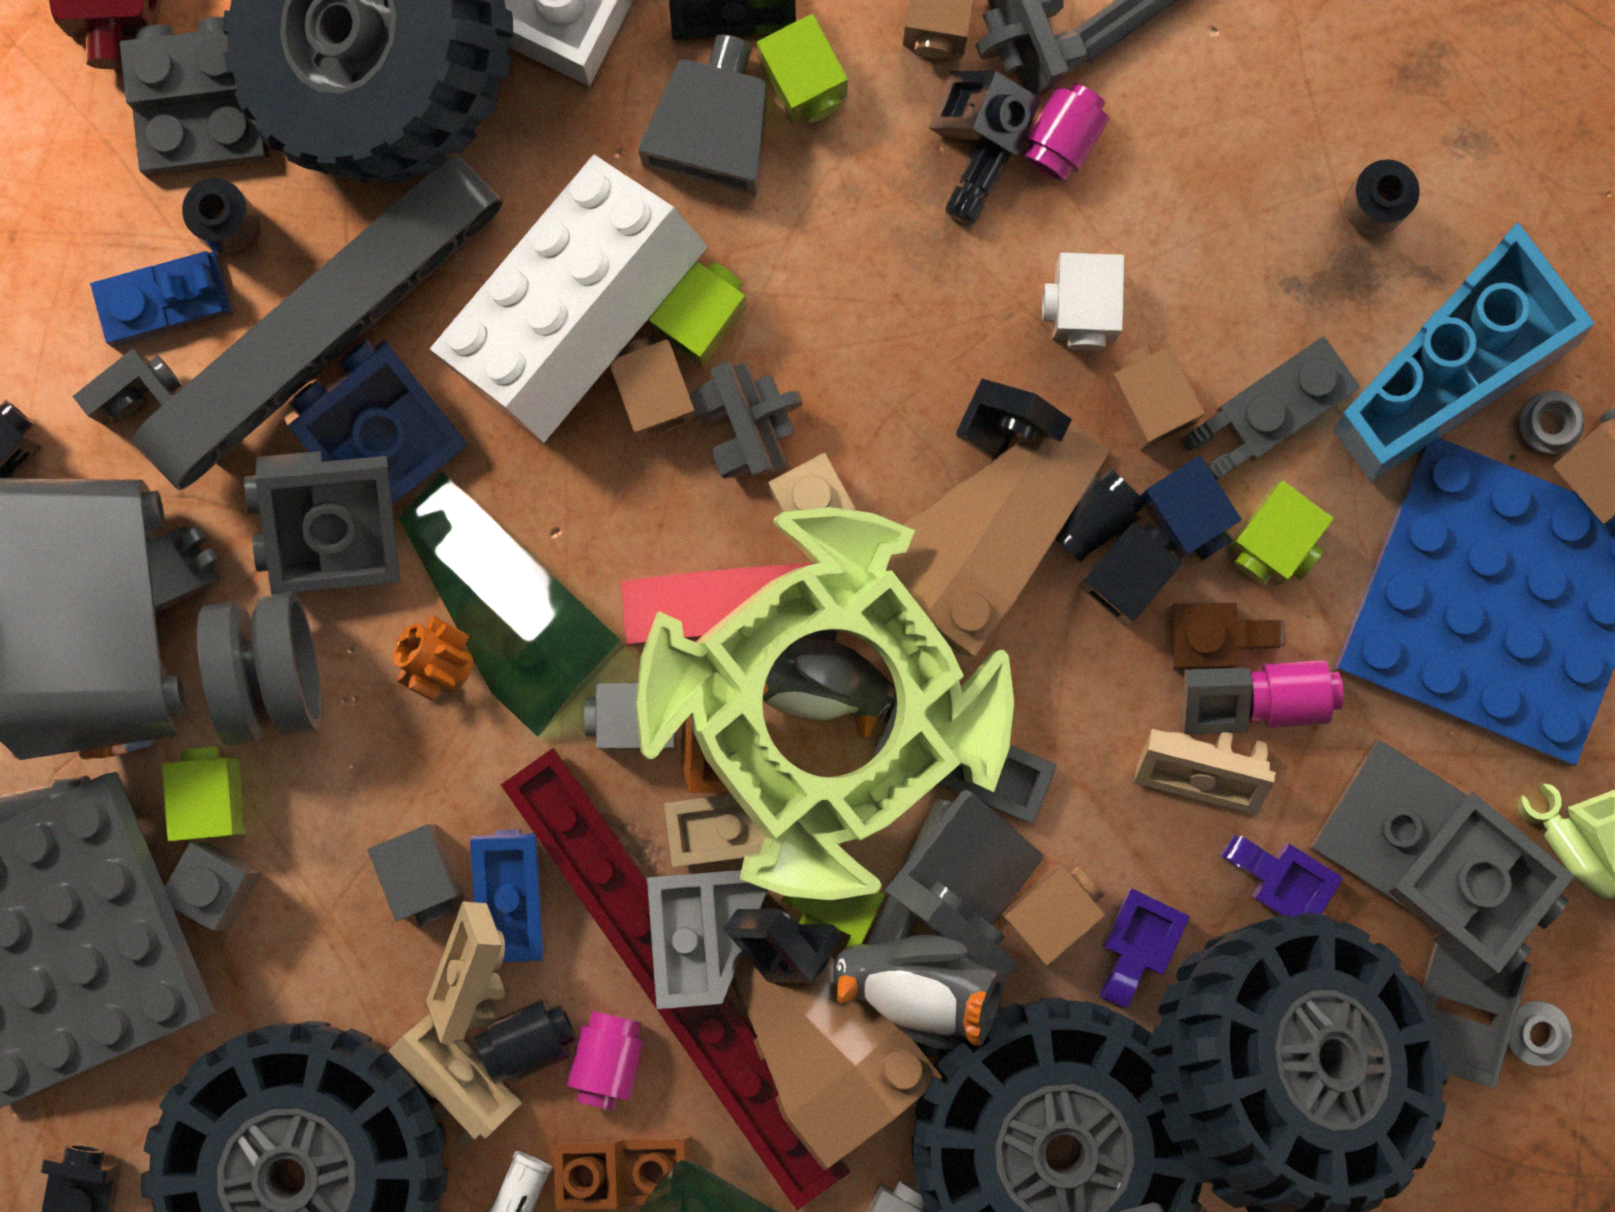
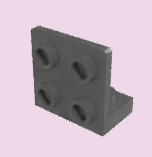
(967, 878)

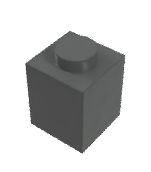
(416, 875)
(210, 886)

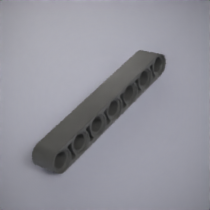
(316, 322)

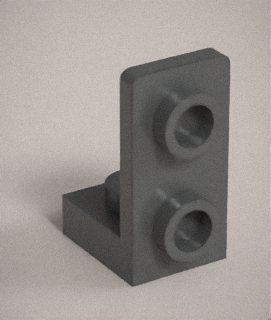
(120, 387)

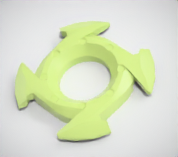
(723, 684)

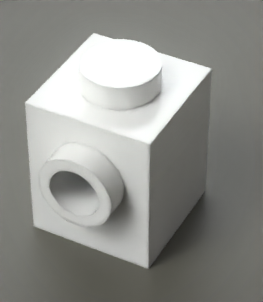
(1085, 300)

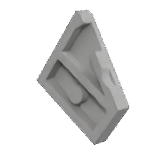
(689, 946)

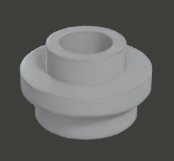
(1569, 417)
(1559, 1039)

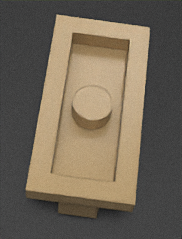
(1206, 772)
(710, 831)
(467, 975)
(456, 1080)

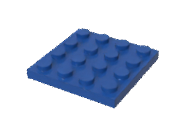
(1491, 603)

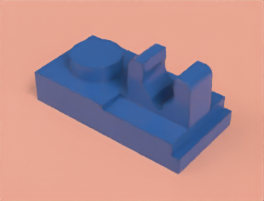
(161, 298)
(509, 882)

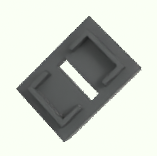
(1470, 1047)

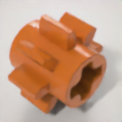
(432, 658)

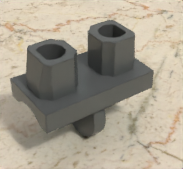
(1027, 43)
(756, 415)

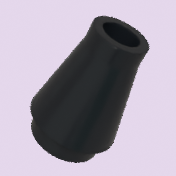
(1101, 514)

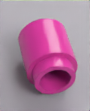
(1066, 131)
(1295, 694)
(606, 1060)

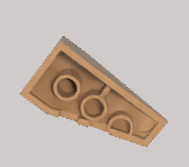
(992, 532)
(834, 1063)

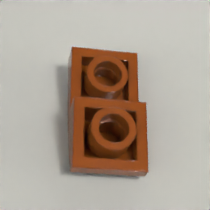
(613, 1170)

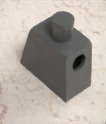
(710, 120)

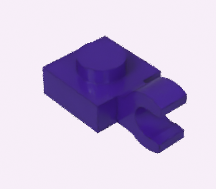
(1288, 882)
(1143, 937)

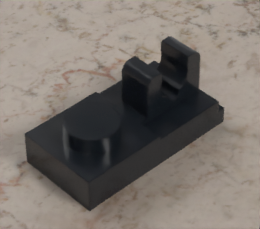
(729, 17)

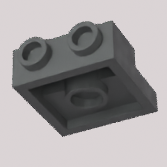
(186, 101)
(323, 522)
(1483, 888)

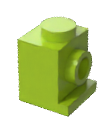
(847, 914)

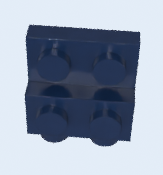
(375, 412)

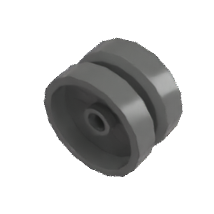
(259, 668)

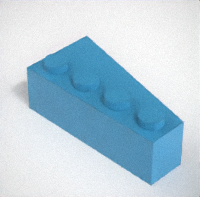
(1473, 350)

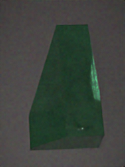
(522, 624)

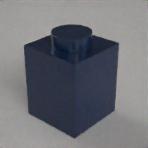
(1192, 510)

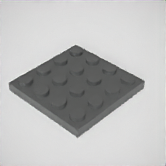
(85, 941)

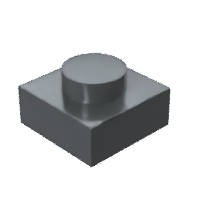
(1216, 700)

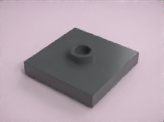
(1385, 818)

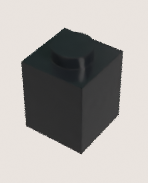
(1132, 572)

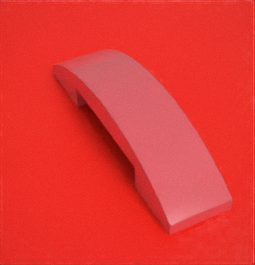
(693, 598)

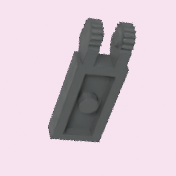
(1277, 405)

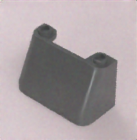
(80, 617)

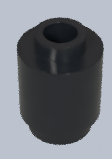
(1370, 211)
(229, 231)
(525, 1041)

